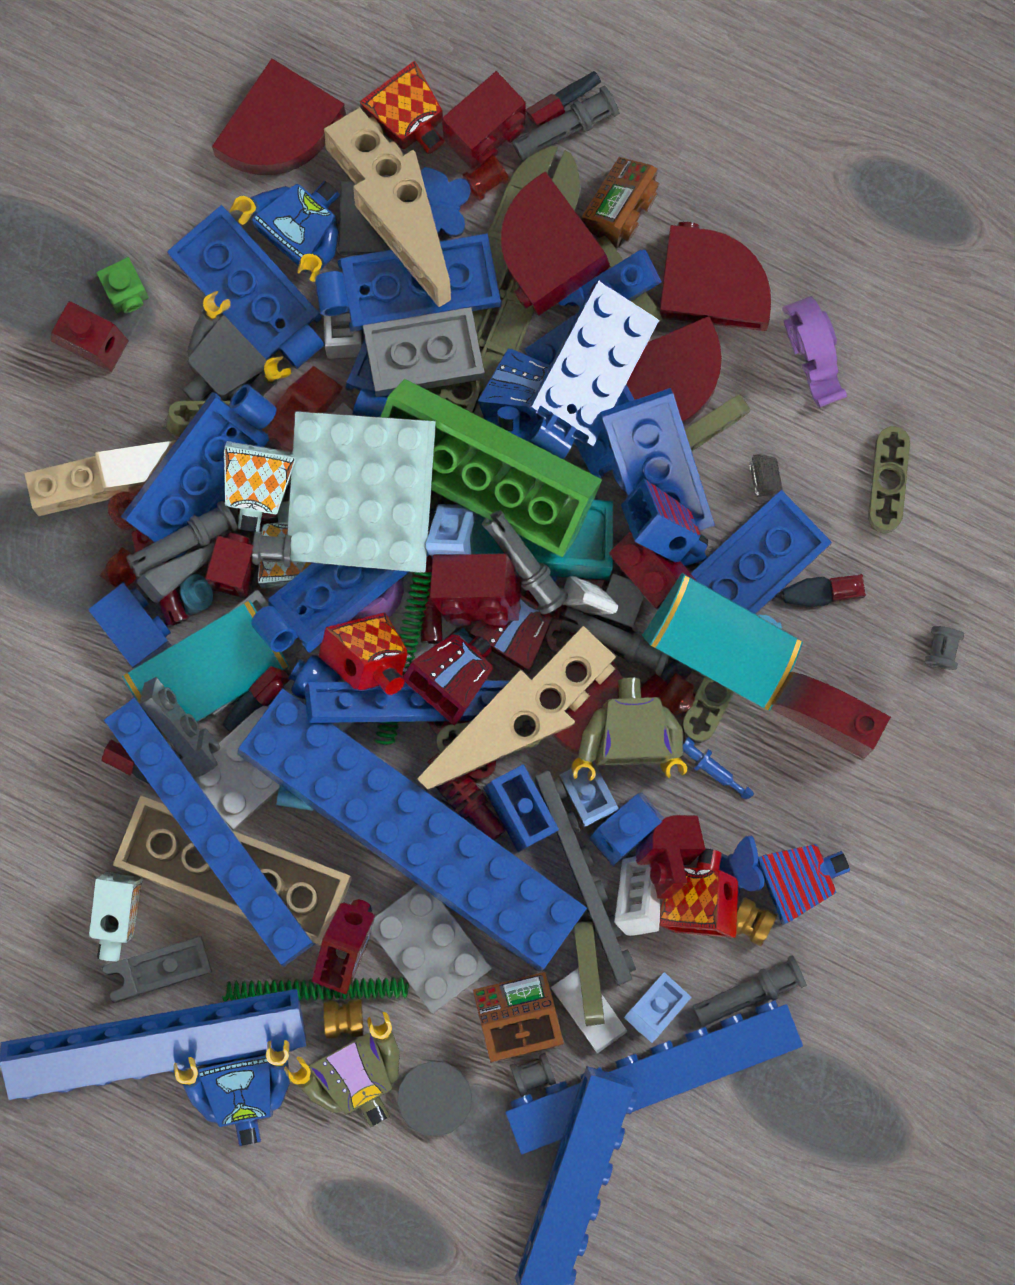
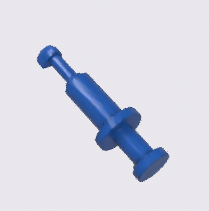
(713, 768)

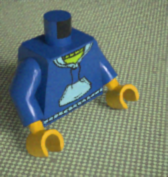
(295, 223)
(239, 1091)

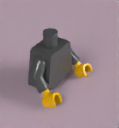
(226, 358)

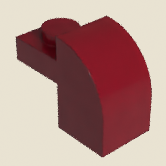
(668, 849)

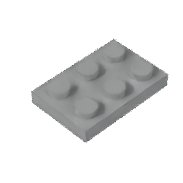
(424, 350)
(429, 947)

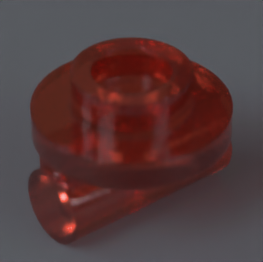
(118, 570)
(678, 695)

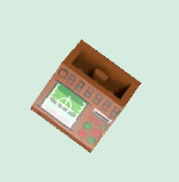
(620, 199)
(518, 1017)

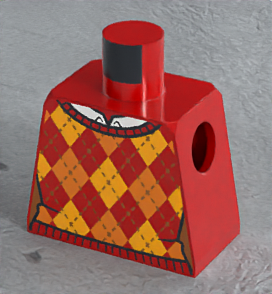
(406, 109)
(366, 653)
(705, 903)

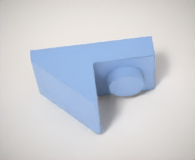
(450, 530)
(590, 798)
(657, 1007)

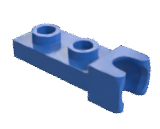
(628, 278)

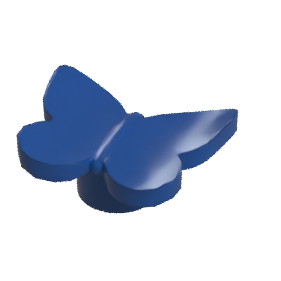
(446, 200)
(744, 865)

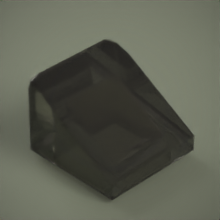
(765, 475)

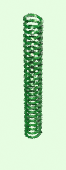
(413, 638)
(318, 991)

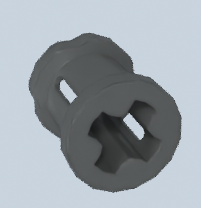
(271, 549)
(942, 635)
(532, 1074)

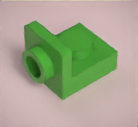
(123, 286)

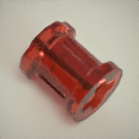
(486, 177)
(119, 500)

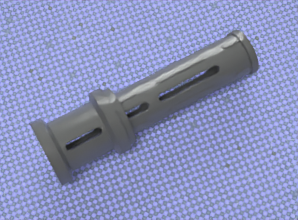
(580, 116)
(197, 532)
(533, 575)
(632, 646)
(766, 985)

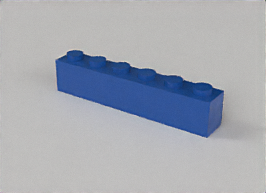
(576, 1179)

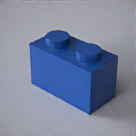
(130, 626)
(520, 808)

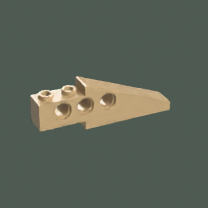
(402, 225)
(94, 477)
(492, 730)

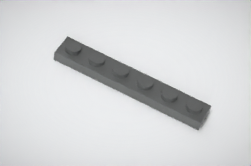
(591, 892)

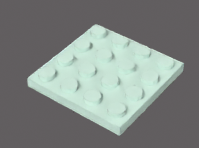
(361, 491)

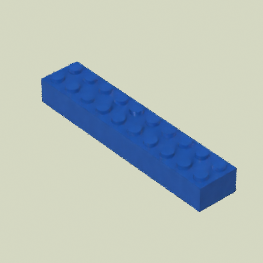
(412, 831)

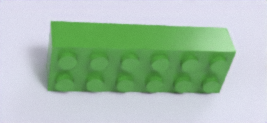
(499, 471)

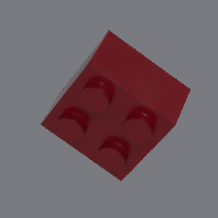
(484, 121)
(475, 588)

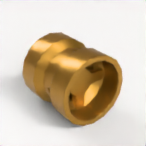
(746, 915)
(343, 1019)

